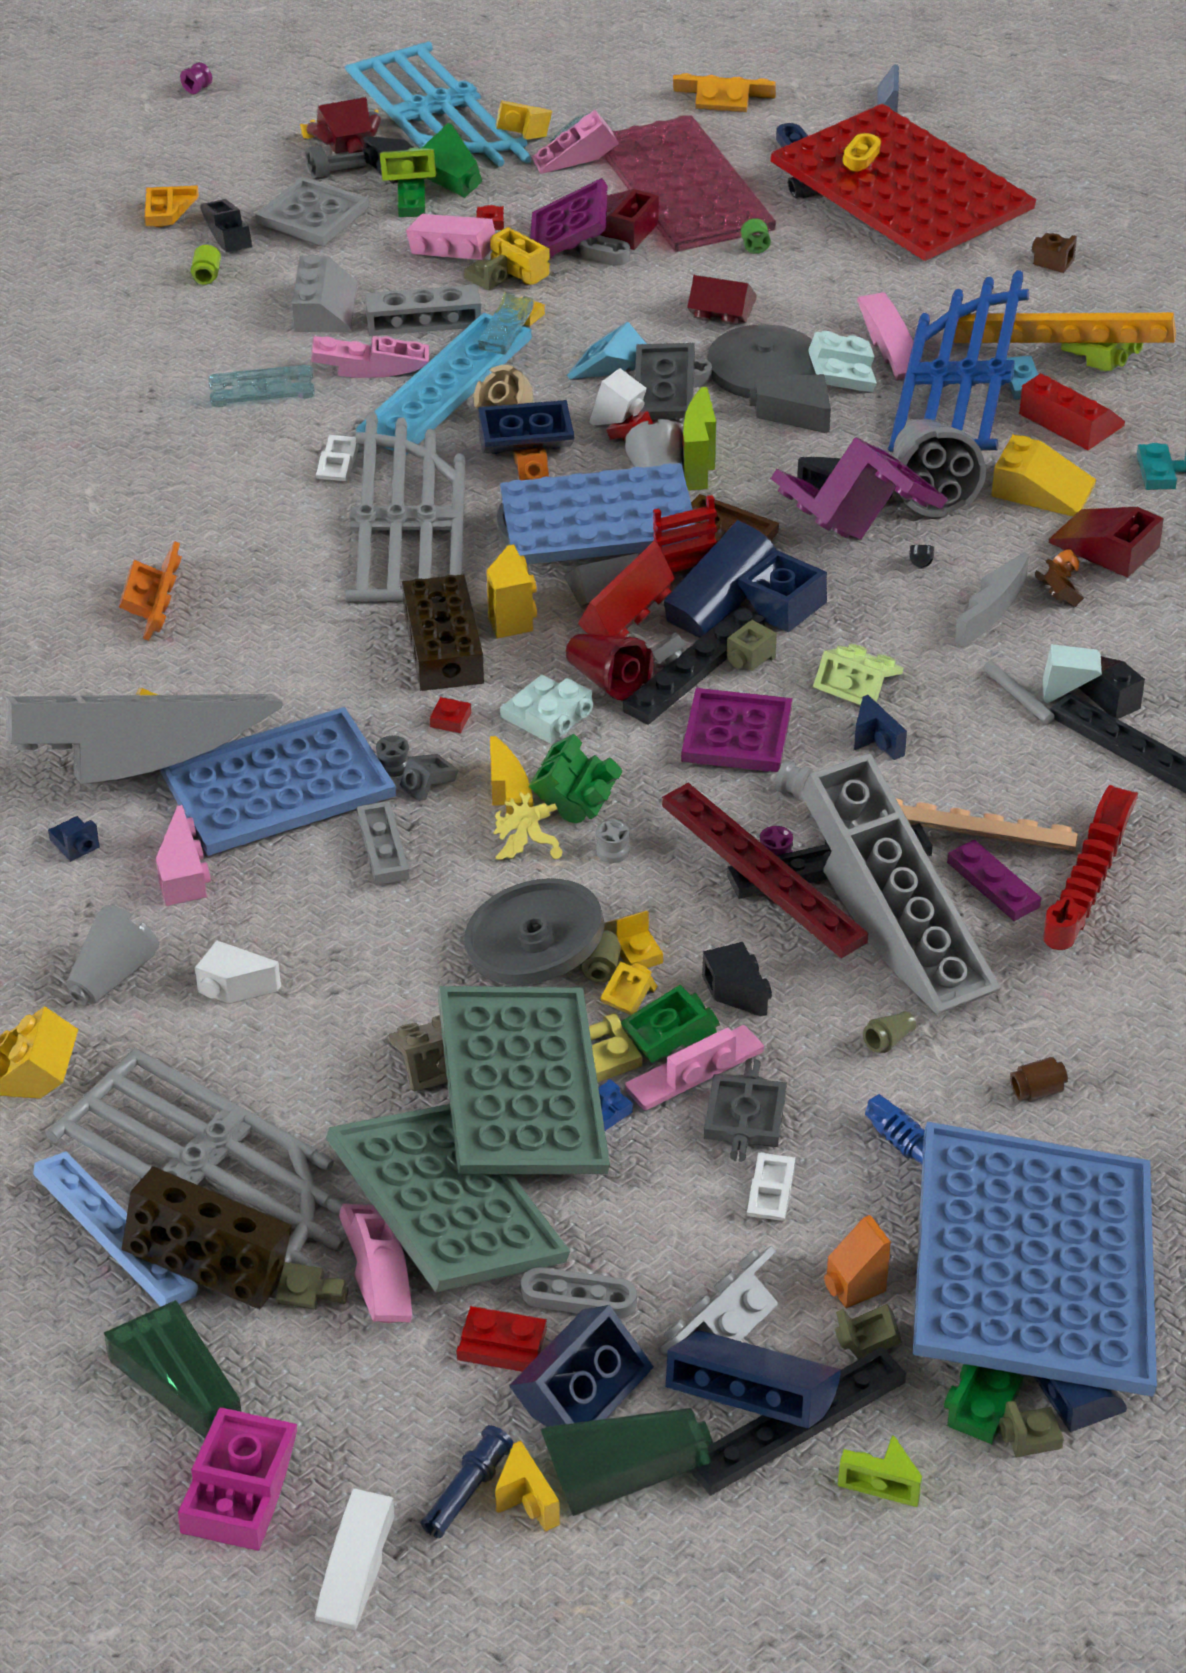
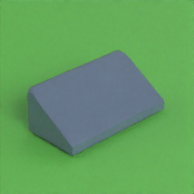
(889, 89)

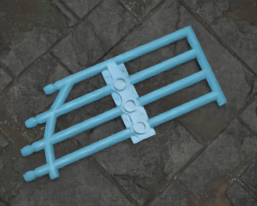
(437, 100)

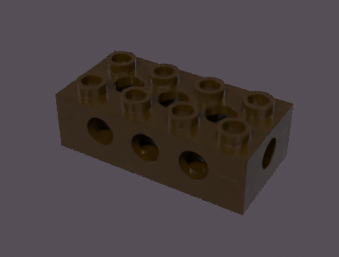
(440, 663)
(206, 1237)

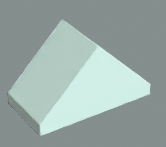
(1069, 669)

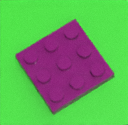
(571, 218)
(737, 730)

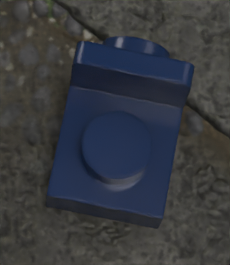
(75, 837)

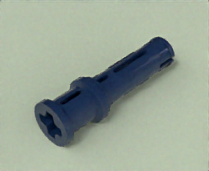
(476, 1468)

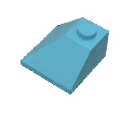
(609, 354)

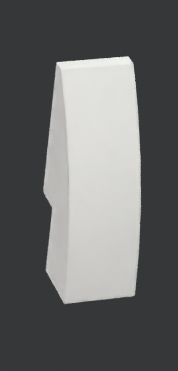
(355, 1559)

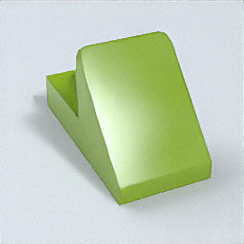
(407, 164)
(886, 1478)

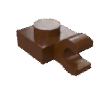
(1061, 587)

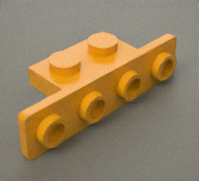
(723, 93)

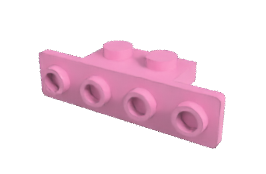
(694, 1066)

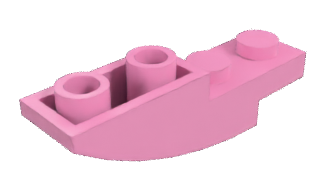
(380, 359)
(380, 1264)

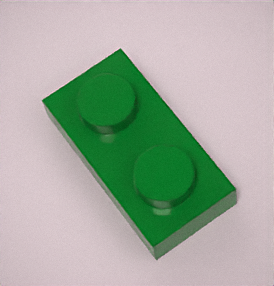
(411, 197)

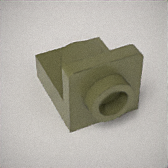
(487, 273)
(1030, 1430)

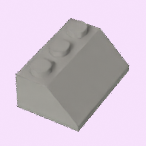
(323, 296)

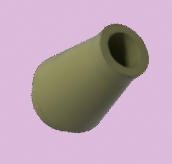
(885, 1032)

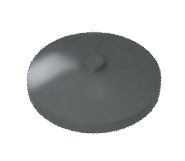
(758, 352)
(534, 931)

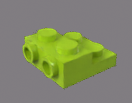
(1103, 355)

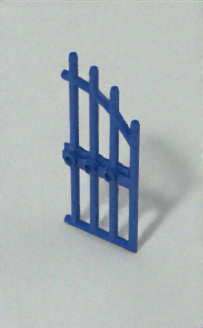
(969, 370)

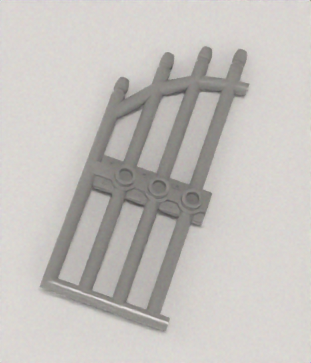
(399, 517)
(208, 1148)

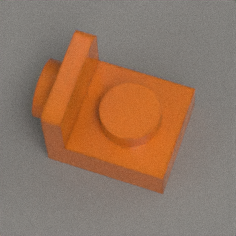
(531, 463)

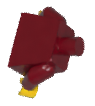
(343, 125)

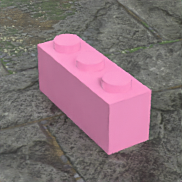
(450, 236)

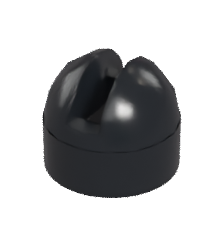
(921, 555)

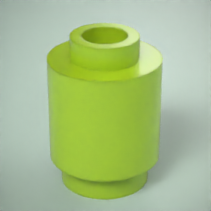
(205, 264)

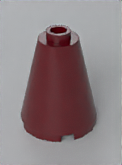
(612, 662)

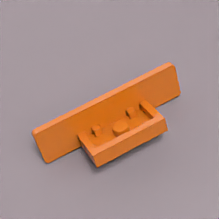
(147, 590)

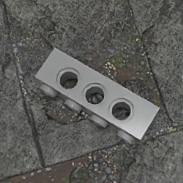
(422, 309)

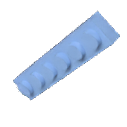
(106, 1223)

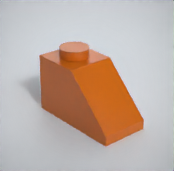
(859, 1264)

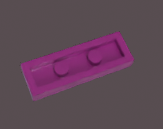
(994, 880)

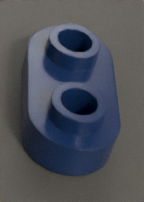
(789, 133)

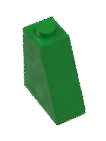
(454, 163)

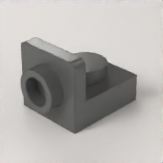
(426, 771)

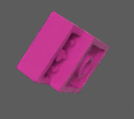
(237, 1479)

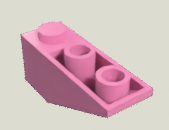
(580, 144)
(178, 862)

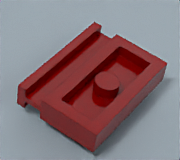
(501, 1339)

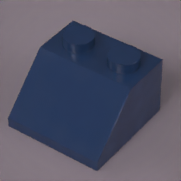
(785, 590)

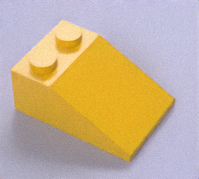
(1040, 477)

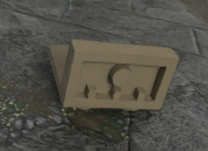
(422, 1053)

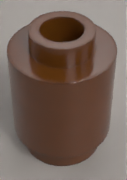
(1039, 1079)

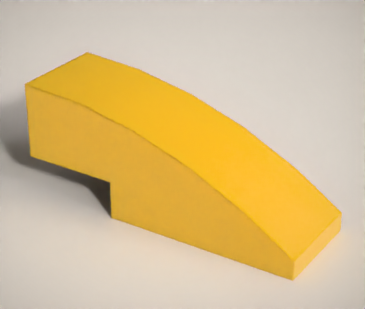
(507, 776)

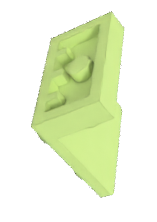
(853, 673)

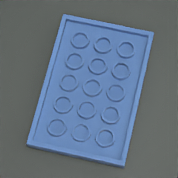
(591, 512)
(278, 780)

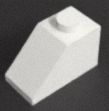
(617, 399)
(235, 974)

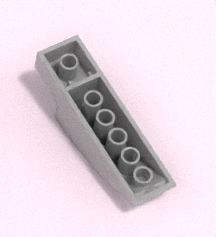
(132, 733)
(894, 887)

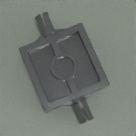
(745, 1110)

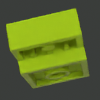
(699, 441)

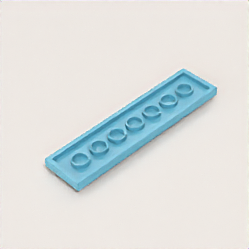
(443, 383)

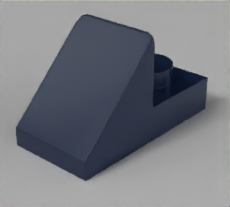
(879, 727)

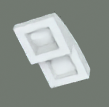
(337, 458)
(771, 1186)

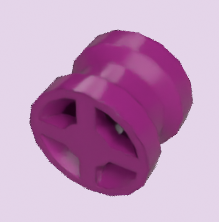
(196, 78)
(777, 839)

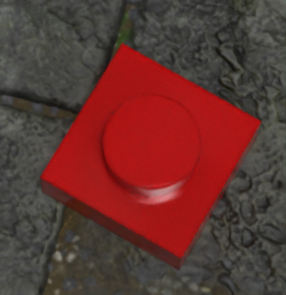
(492, 212)
(450, 715)

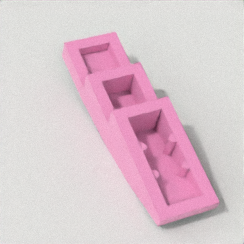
(887, 331)

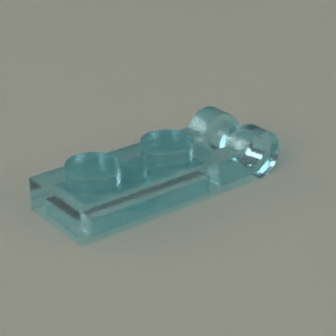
(505, 324)

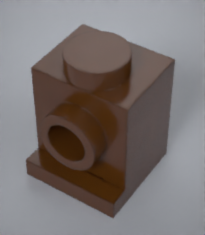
(1054, 251)

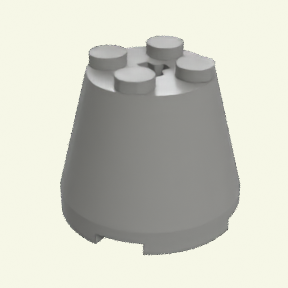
(944, 459)

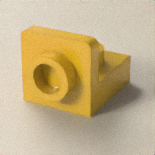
(628, 987)

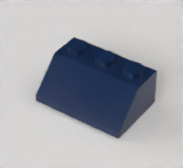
(525, 426)
(583, 1371)

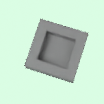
(668, 649)

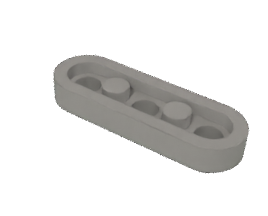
(566, 1287)

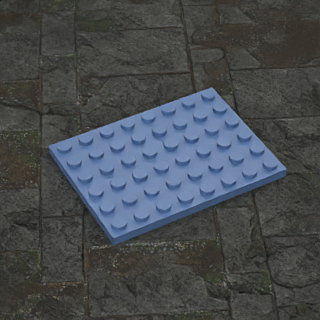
(1036, 1259)

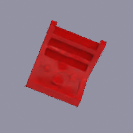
(690, 552)

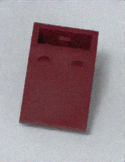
(631, 216)
(1112, 537)

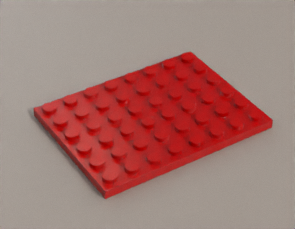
(913, 189)

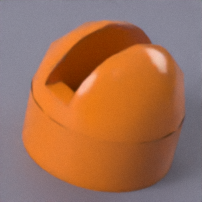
(1067, 561)

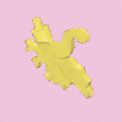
(526, 820)

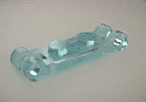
(261, 384)

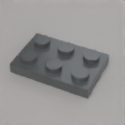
(668, 376)

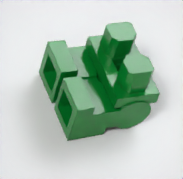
(574, 781)

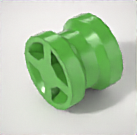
(755, 243)

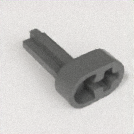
(321, 164)

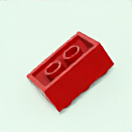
(1067, 412)
(629, 595)

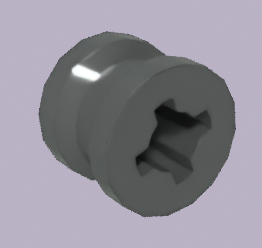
(393, 754)

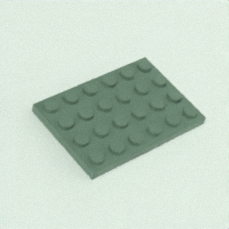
(522, 1081)
(448, 1222)

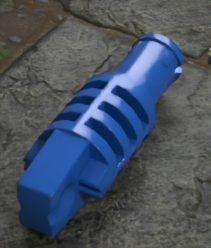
(896, 1127)

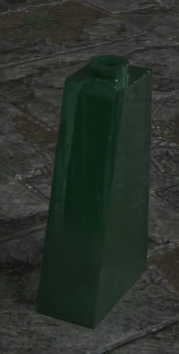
(172, 1365)
(624, 1454)

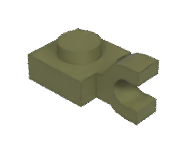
(304, 1285)

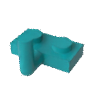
(1158, 467)

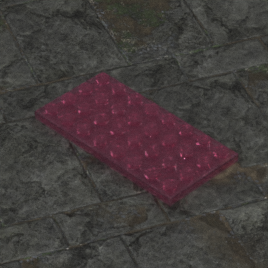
(696, 185)

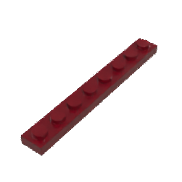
(765, 870)

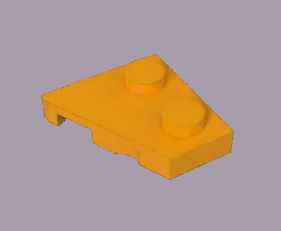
(168, 204)

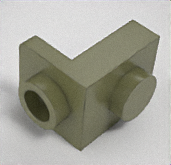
(868, 1331)

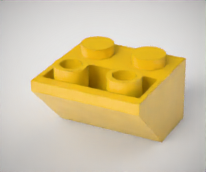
(510, 594)
(35, 1055)

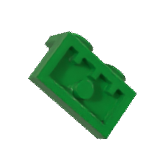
(981, 1400)

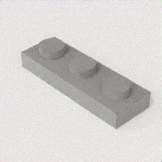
(383, 843)

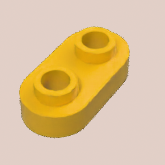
(861, 151)

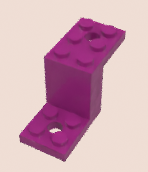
(857, 489)

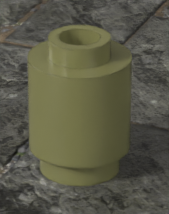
(604, 959)

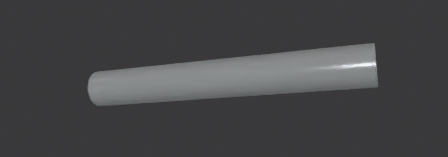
(1018, 692)

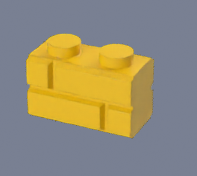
(524, 256)

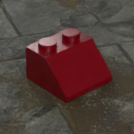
(720, 299)

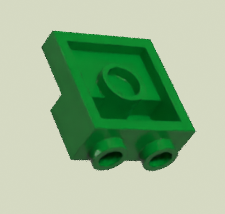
(669, 1023)

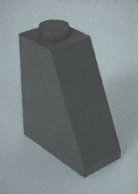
(793, 401)

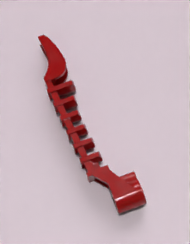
(1104, 835)

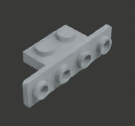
(735, 1307)

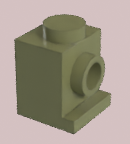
(745, 651)

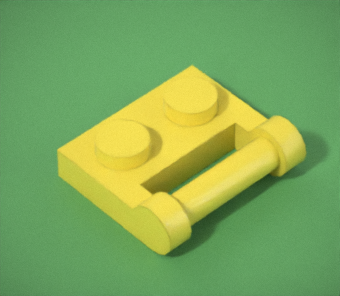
(614, 1054)

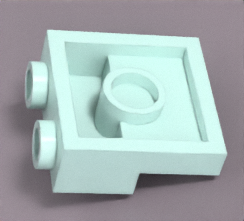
(843, 360)
(548, 707)

